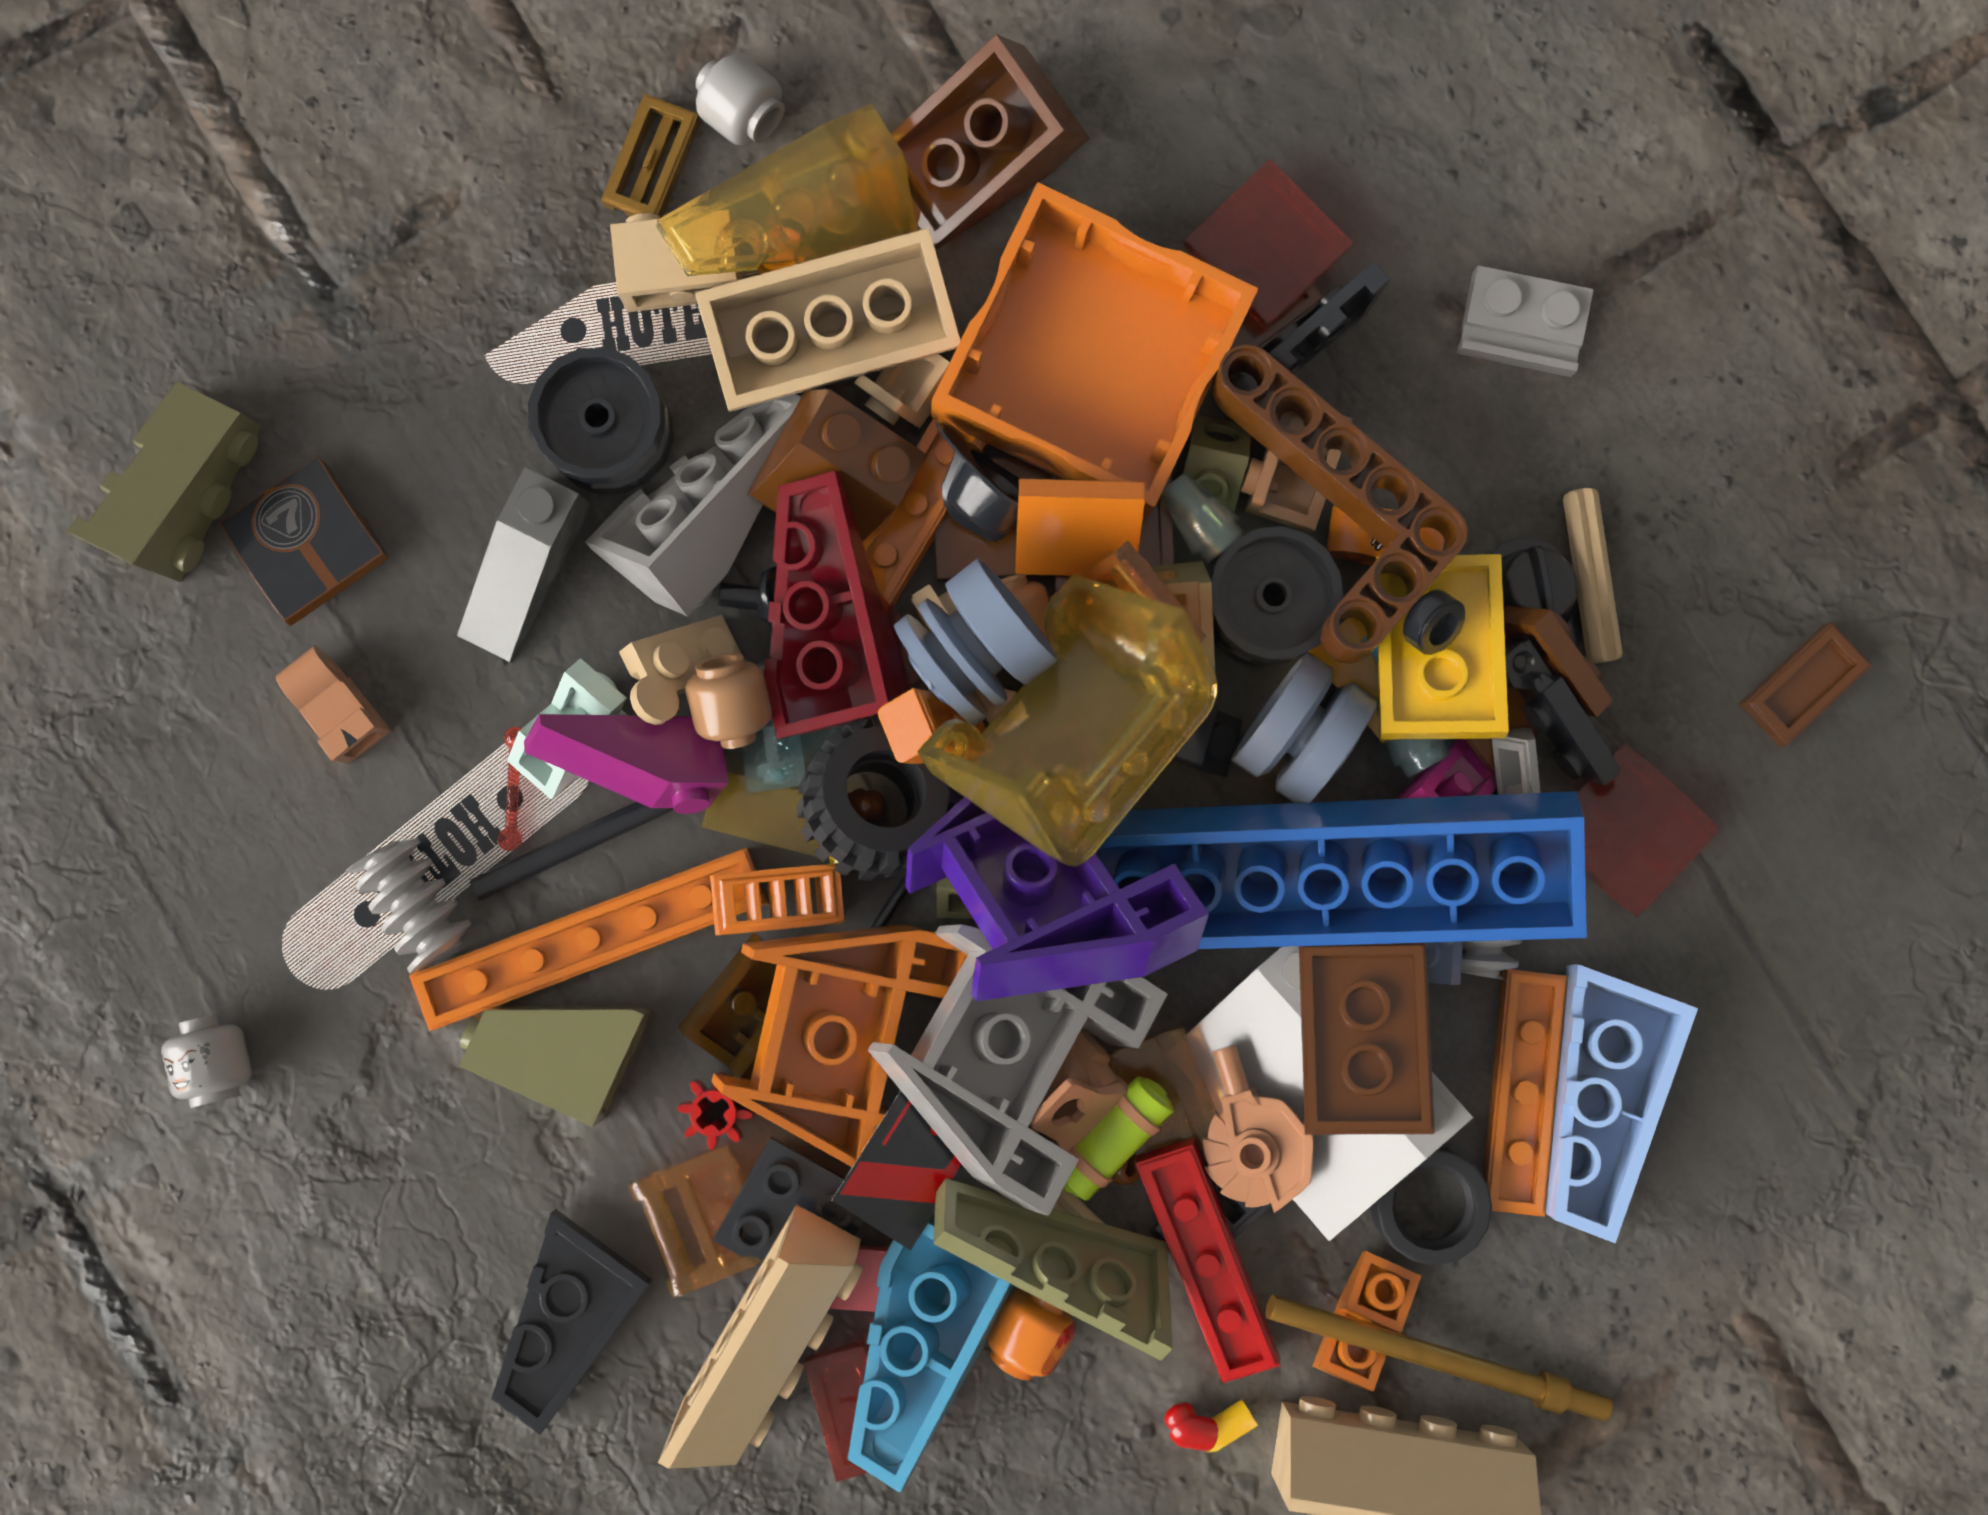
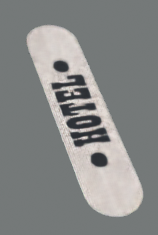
(602, 320)
(336, 932)

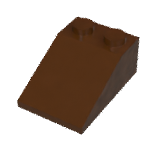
(984, 139)

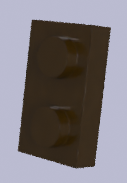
(733, 1012)

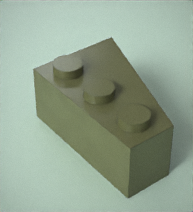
(173, 484)

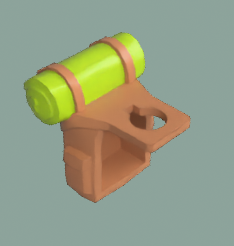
(1098, 1115)

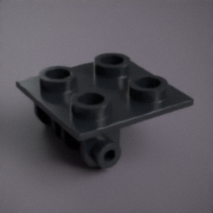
(770, 1195)

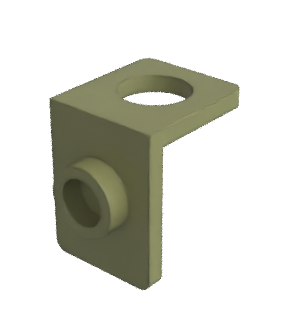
(1216, 463)

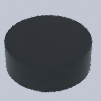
(1434, 622)

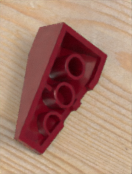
(829, 627)

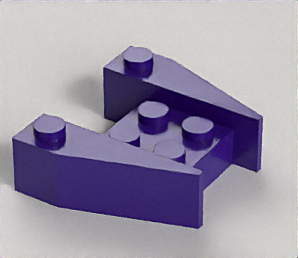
(1052, 919)

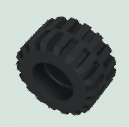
(838, 826)

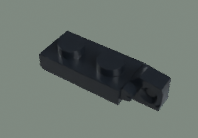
(1557, 713)

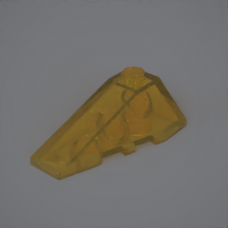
(799, 204)

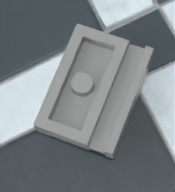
(1524, 321)

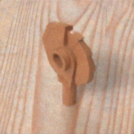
(1256, 1142)

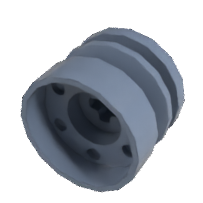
(975, 642)

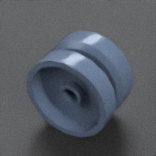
(1312, 735)

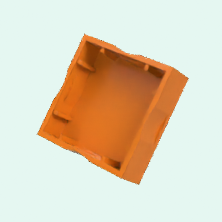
(1091, 348)

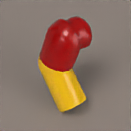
(1208, 1433)

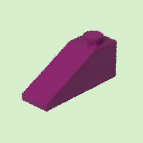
(642, 761)

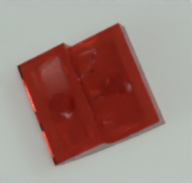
(1640, 832)

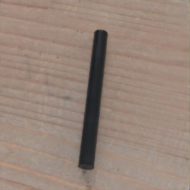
(564, 848)

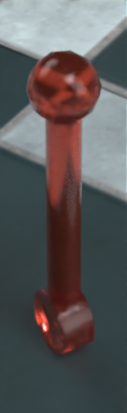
(510, 837)

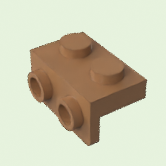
(1280, 492)

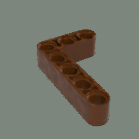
(1347, 490)

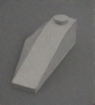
(693, 525)

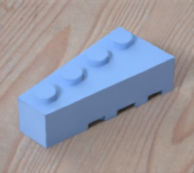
(1611, 1090)

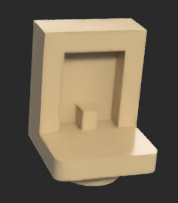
(905, 389)

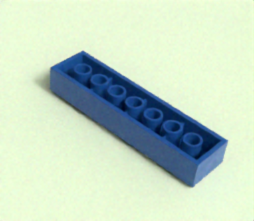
(1369, 868)

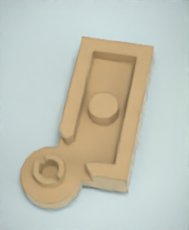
(668, 661)

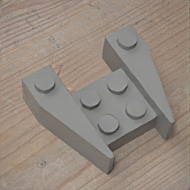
(992, 1062)

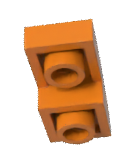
(1377, 1295)

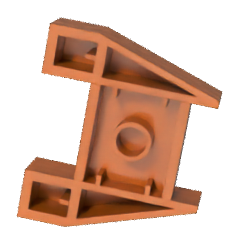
(821, 1017)

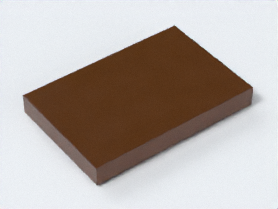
(1366, 1040)

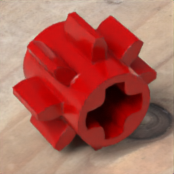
(718, 1126)

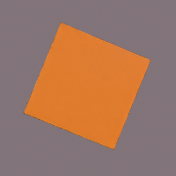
(1074, 523)

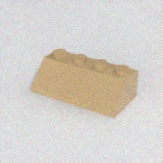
(828, 319)
(763, 1343)
(1389, 1466)

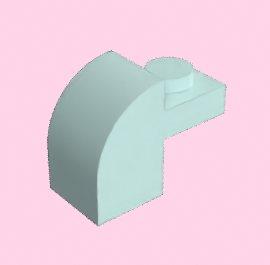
(579, 693)

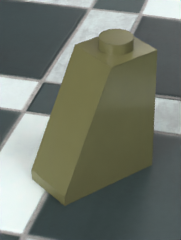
(556, 1053)

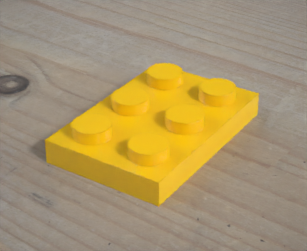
(1463, 686)

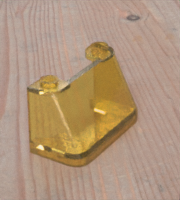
(1090, 728)

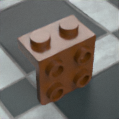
(1551, 639)

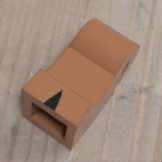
(332, 706)

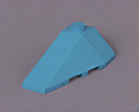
(922, 1346)

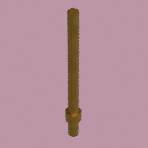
(1545, 1389)

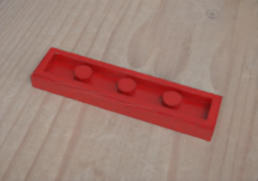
(1208, 1260)

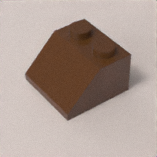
(837, 436)

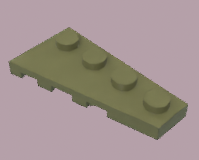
(1071, 1262)

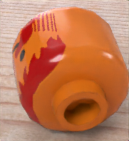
(1030, 1336)

